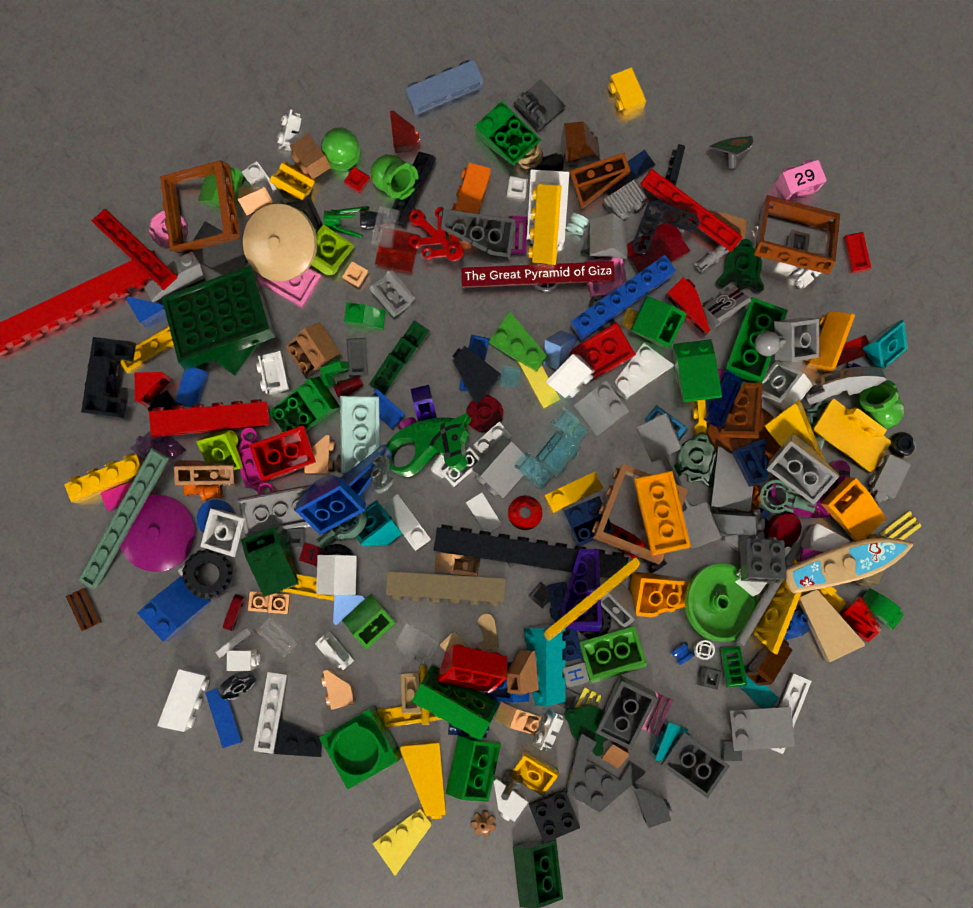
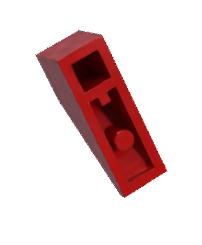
(685, 298)

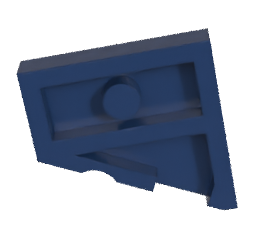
(753, 462)

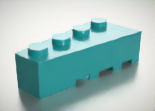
(548, 663)

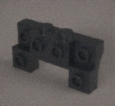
(103, 377)

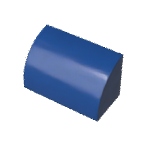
(191, 387)

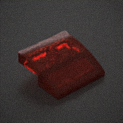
(401, 255)

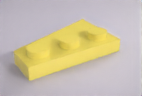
(402, 839)

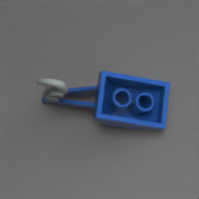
(338, 498)

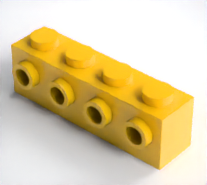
(101, 480)

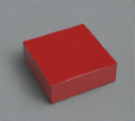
(356, 179)

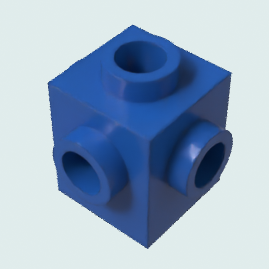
(798, 625)

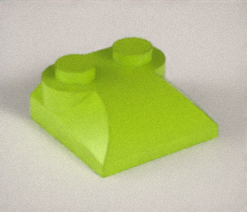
(331, 251)
(220, 448)

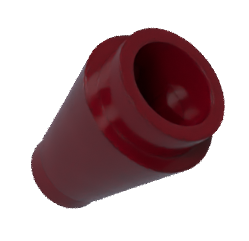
(347, 386)

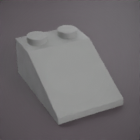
(802, 469)
(762, 728)

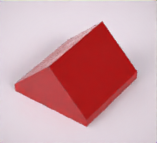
(149, 385)

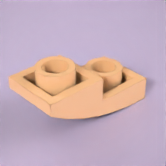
(272, 604)

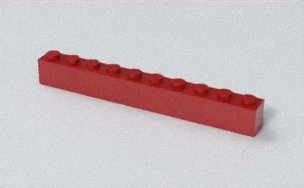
(71, 304)

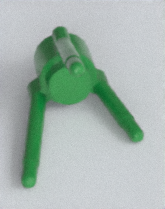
(333, 218)

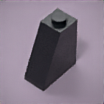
(475, 374)

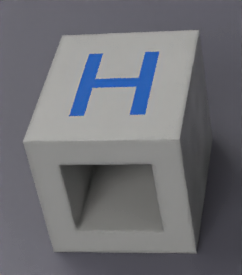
(575, 674)

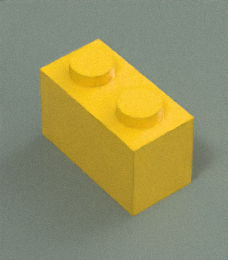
(627, 91)

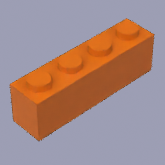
(472, 191)

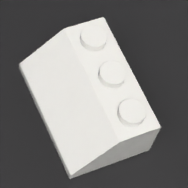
(184, 699)

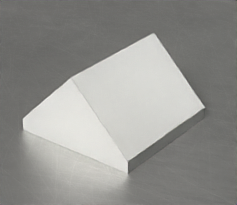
(336, 574)

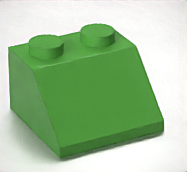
(209, 191)

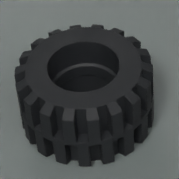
(200, 558)

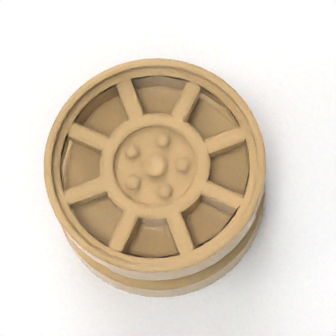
(534, 155)

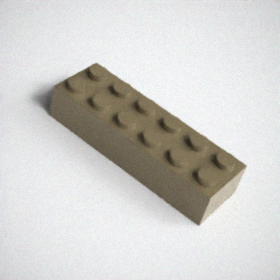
(445, 587)

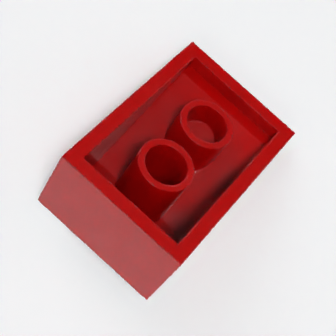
(282, 454)

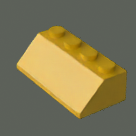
(546, 224)

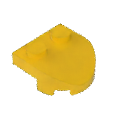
(292, 180)

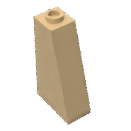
(828, 627)

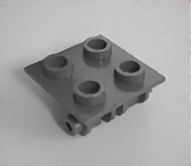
(539, 104)

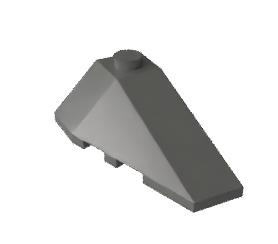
(483, 231)

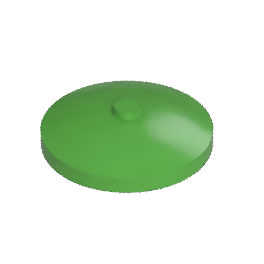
(717, 603)

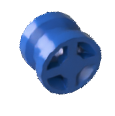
(682, 653)

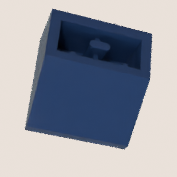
(582, 519)

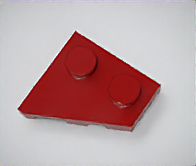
(861, 619)

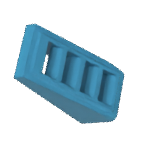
(676, 424)

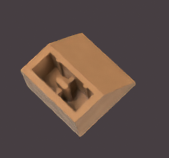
(312, 349)

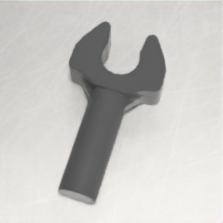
(510, 784)

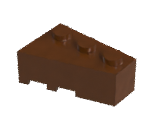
(579, 143)

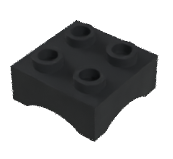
(554, 816)

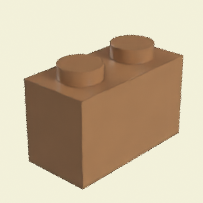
(310, 156)

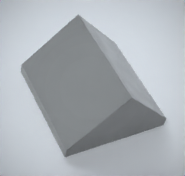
(608, 237)

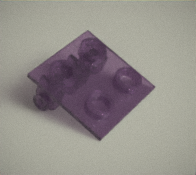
(164, 444)

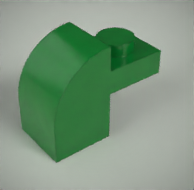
(883, 608)

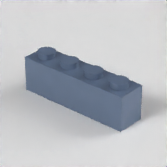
(444, 86)

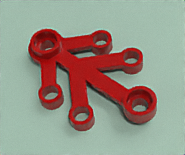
(438, 237)

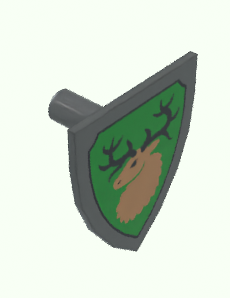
(734, 148)

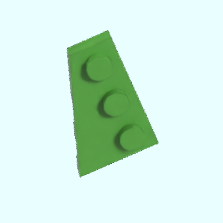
(517, 343)

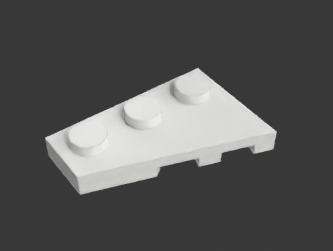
(640, 371)

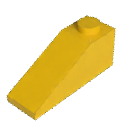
(573, 492)

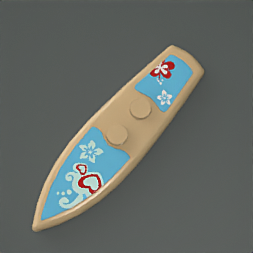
(846, 563)

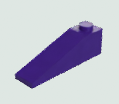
(583, 582)

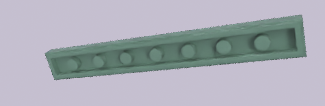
(123, 518)

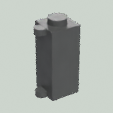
(739, 521)

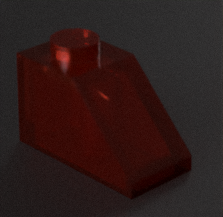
(403, 134)

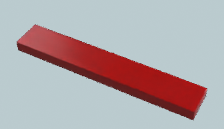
(675, 197)
(134, 249)

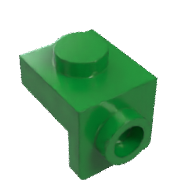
(327, 372)

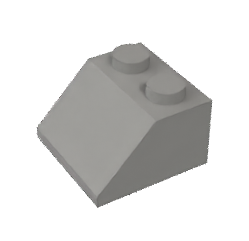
(601, 408)

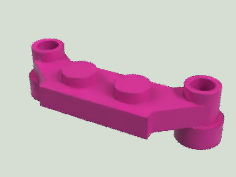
(249, 470)

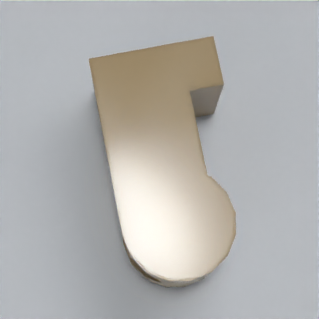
(487, 624)

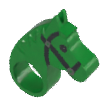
(429, 437)

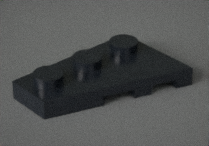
(296, 741)

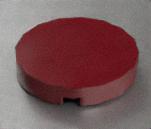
(485, 415)
(784, 527)

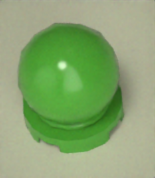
(341, 149)
(394, 176)
(883, 404)

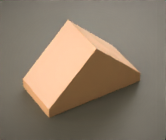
(253, 198)

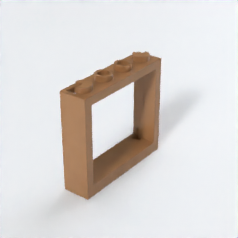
(605, 510)

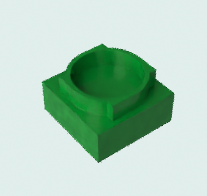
(360, 747)

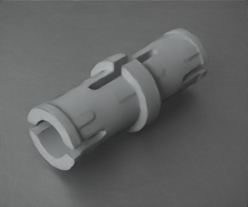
(711, 257)

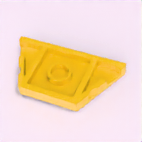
(776, 619)

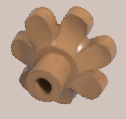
(483, 820)

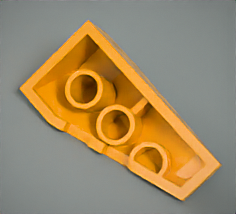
(657, 593)

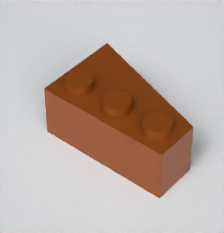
(598, 177)

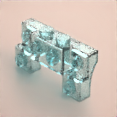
(556, 453)

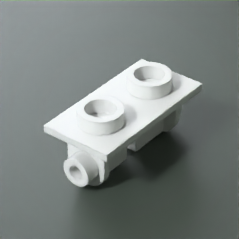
(290, 123)
(803, 276)
(334, 652)
(550, 722)

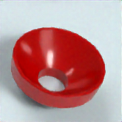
(514, 512)

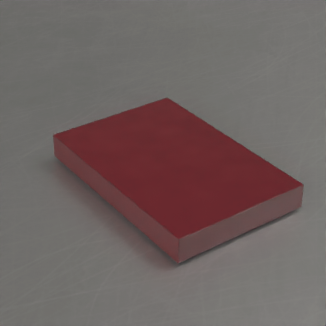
(665, 242)

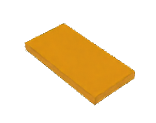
(662, 513)

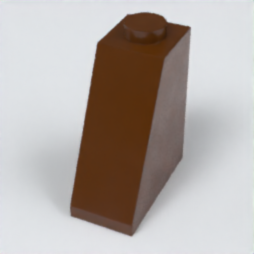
(768, 665)

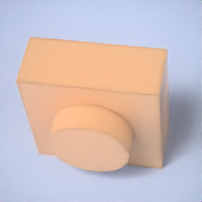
(355, 274)

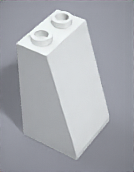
(549, 178)

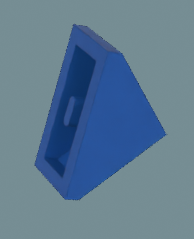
(145, 310)

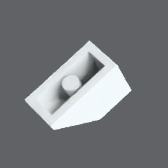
(513, 806)

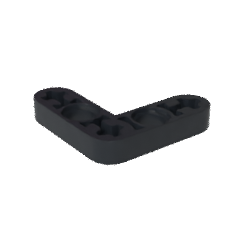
(654, 219)

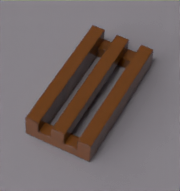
(83, 627)

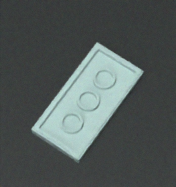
(358, 429)

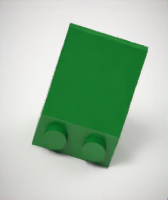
(697, 370)

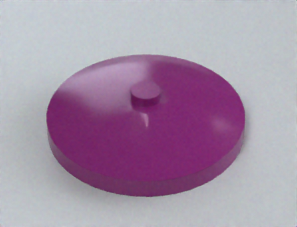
(160, 535)

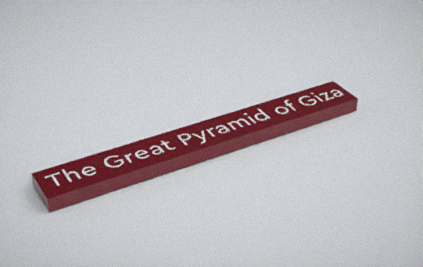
(537, 274)

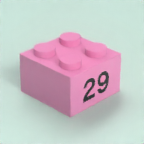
(800, 180)

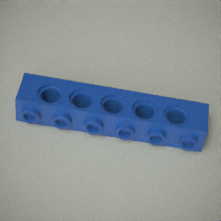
(623, 297)

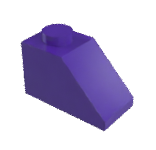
(423, 403)

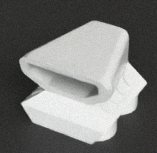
(821, 539)

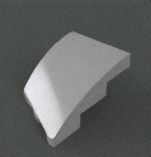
(730, 486)

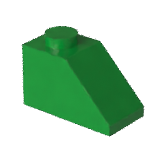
(364, 316)

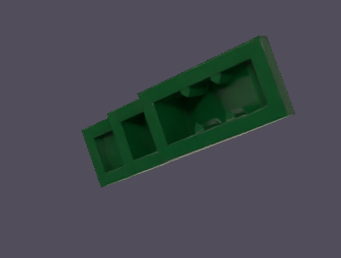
(399, 357)

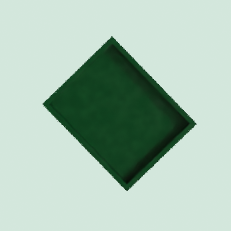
(217, 317)

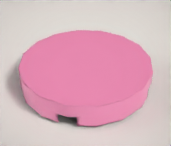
(159, 231)

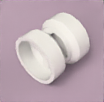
(703, 649)

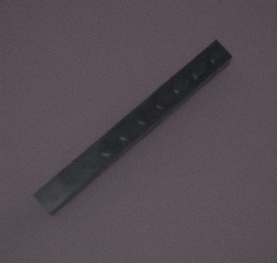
(520, 550)

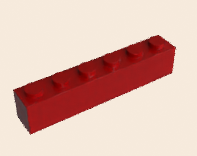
(208, 419)

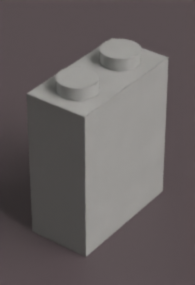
(498, 467)

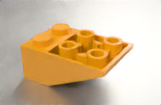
(854, 509)

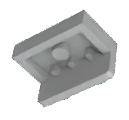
(392, 293)

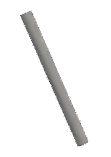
(766, 599)

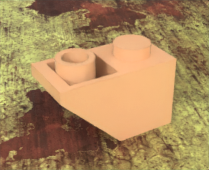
(322, 454)
(339, 690)
(517, 718)

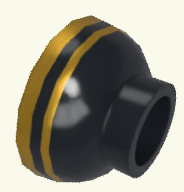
(901, 445)

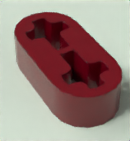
(233, 612)

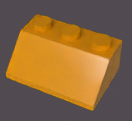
(832, 338)

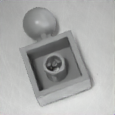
(791, 340)

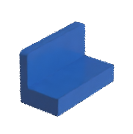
(388, 412)

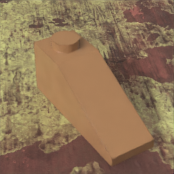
(202, 473)

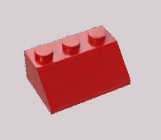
(473, 668)

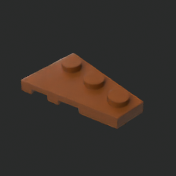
(745, 414)

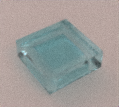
(510, 377)

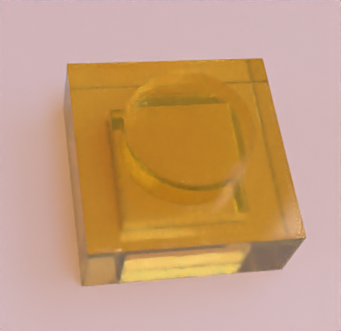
(629, 318)

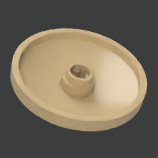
(279, 242)

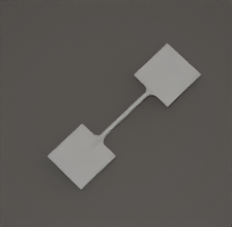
(661, 443)

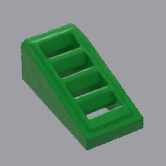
(727, 675)

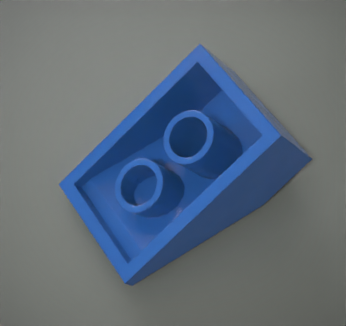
(171, 609)

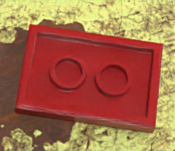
(605, 350)

